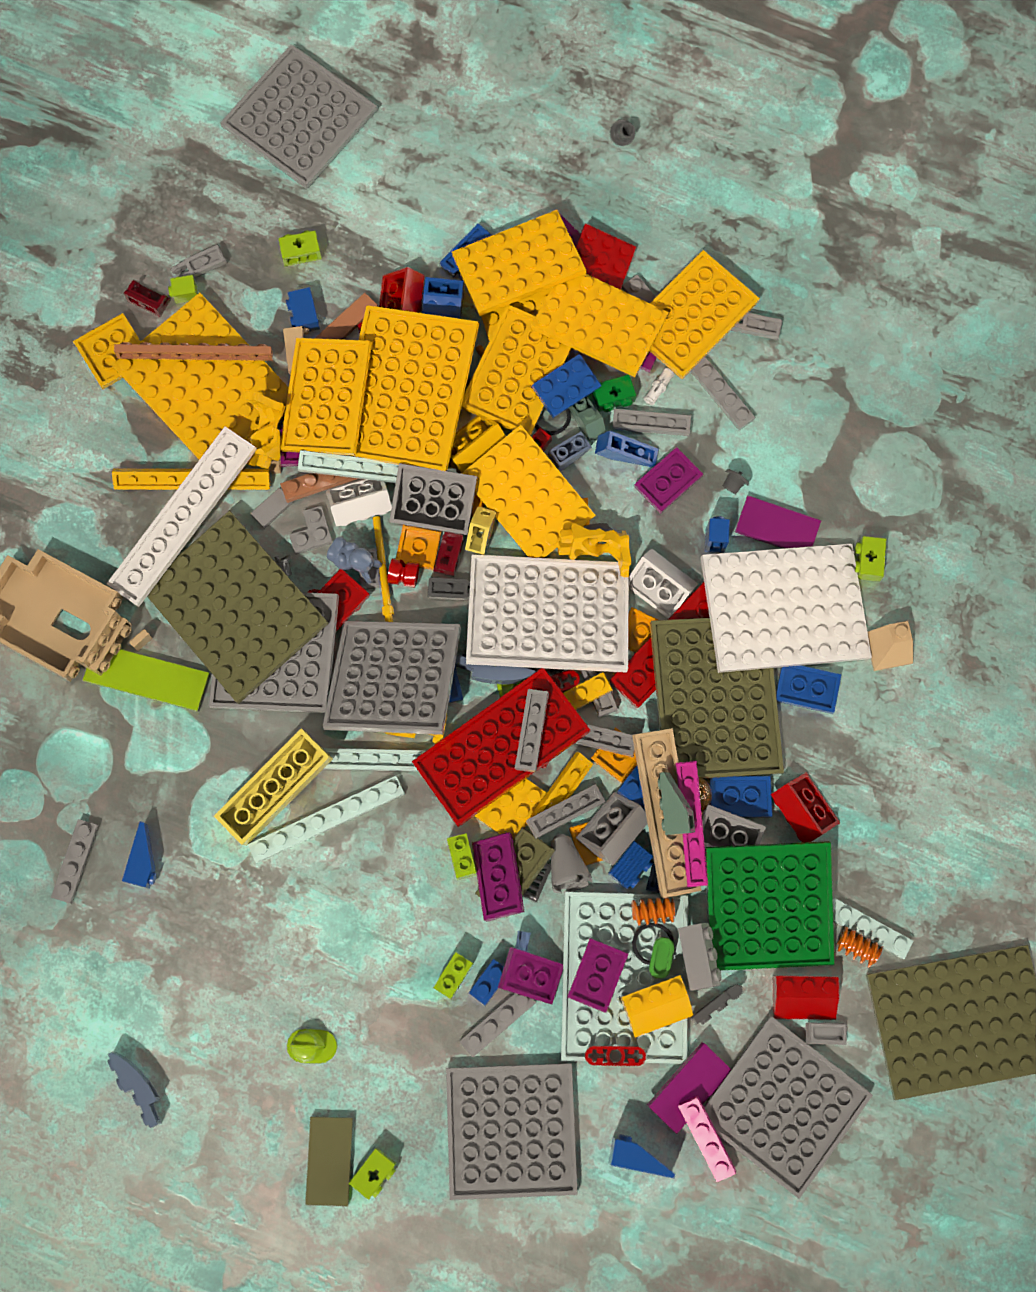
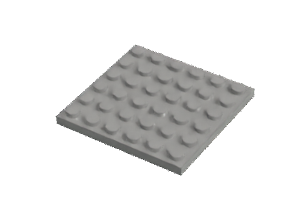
(298, 116)
(392, 677)
(301, 681)
(785, 1106)
(511, 1131)

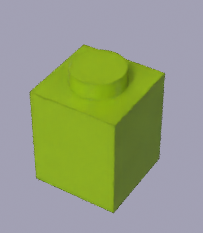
(182, 288)

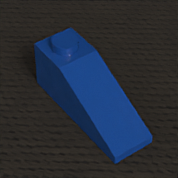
(624, 449)
(141, 864)

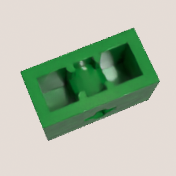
(621, 387)

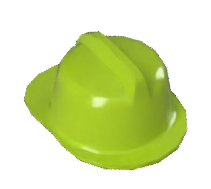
(311, 1046)

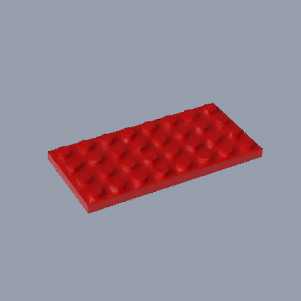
(480, 756)

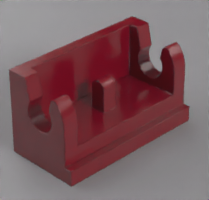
(146, 298)
(449, 554)

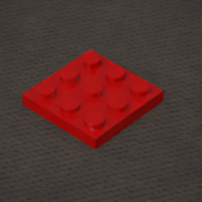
(604, 255)

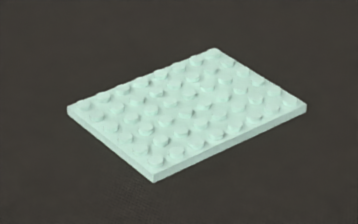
(610, 921)

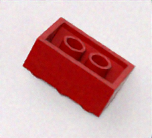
(402, 290)
(805, 808)
(805, 997)

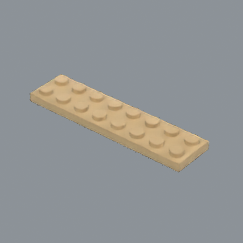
(658, 754)

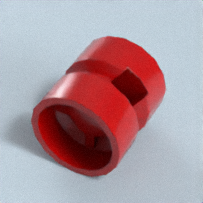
(403, 573)

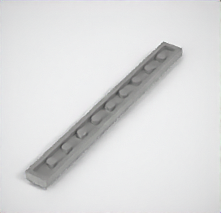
(703, 371)

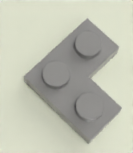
(315, 536)

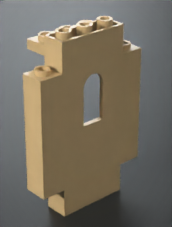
(32, 602)

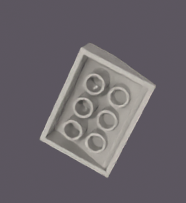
(433, 499)

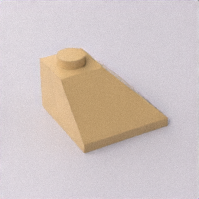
(891, 646)

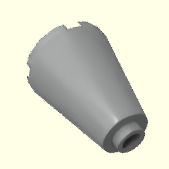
(567, 866)

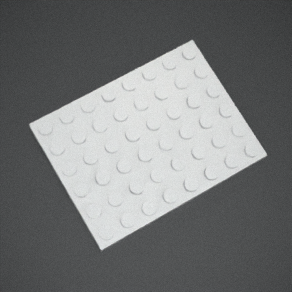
(785, 607)
(547, 614)

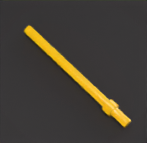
(387, 609)

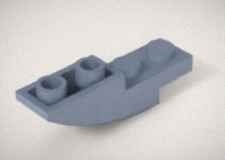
(569, 451)
(493, 674)
(133, 1079)

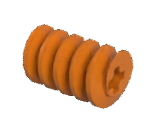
(653, 910)
(859, 947)

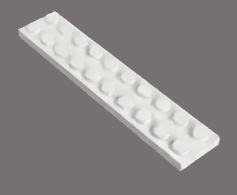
(181, 516)

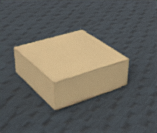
(140, 640)

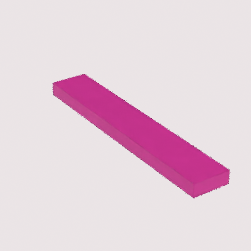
(693, 842)

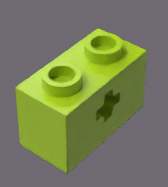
(293, 255)
(876, 550)
(461, 856)
(453, 975)
(362, 1180)

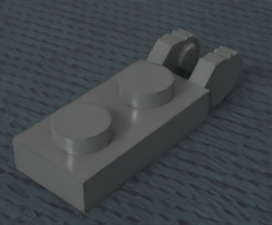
(448, 589)
(717, 1003)

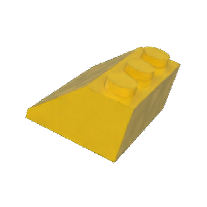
(473, 442)
(657, 1006)

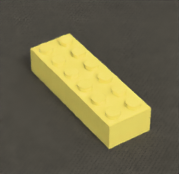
(273, 787)

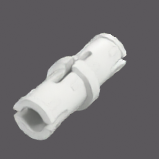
(659, 385)

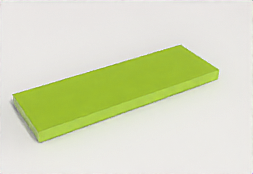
(153, 679)

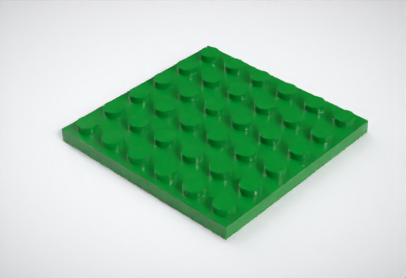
(771, 905)

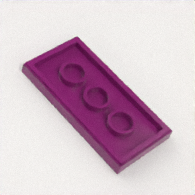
(776, 525)
(498, 877)
(696, 1076)

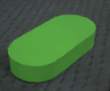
(661, 957)

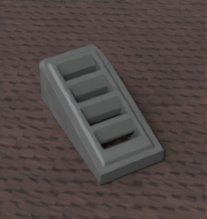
(534, 898)

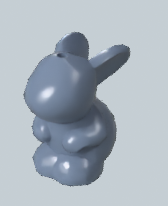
(350, 556)

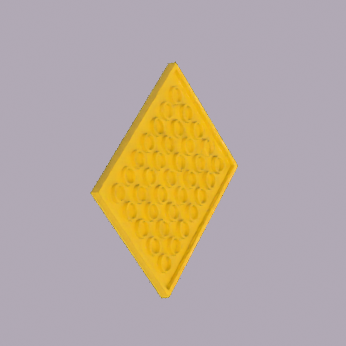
(413, 386)
(201, 395)

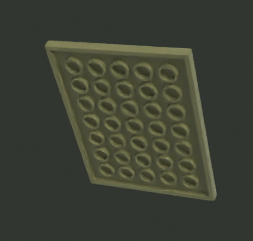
(235, 607)
(716, 718)
(957, 1021)

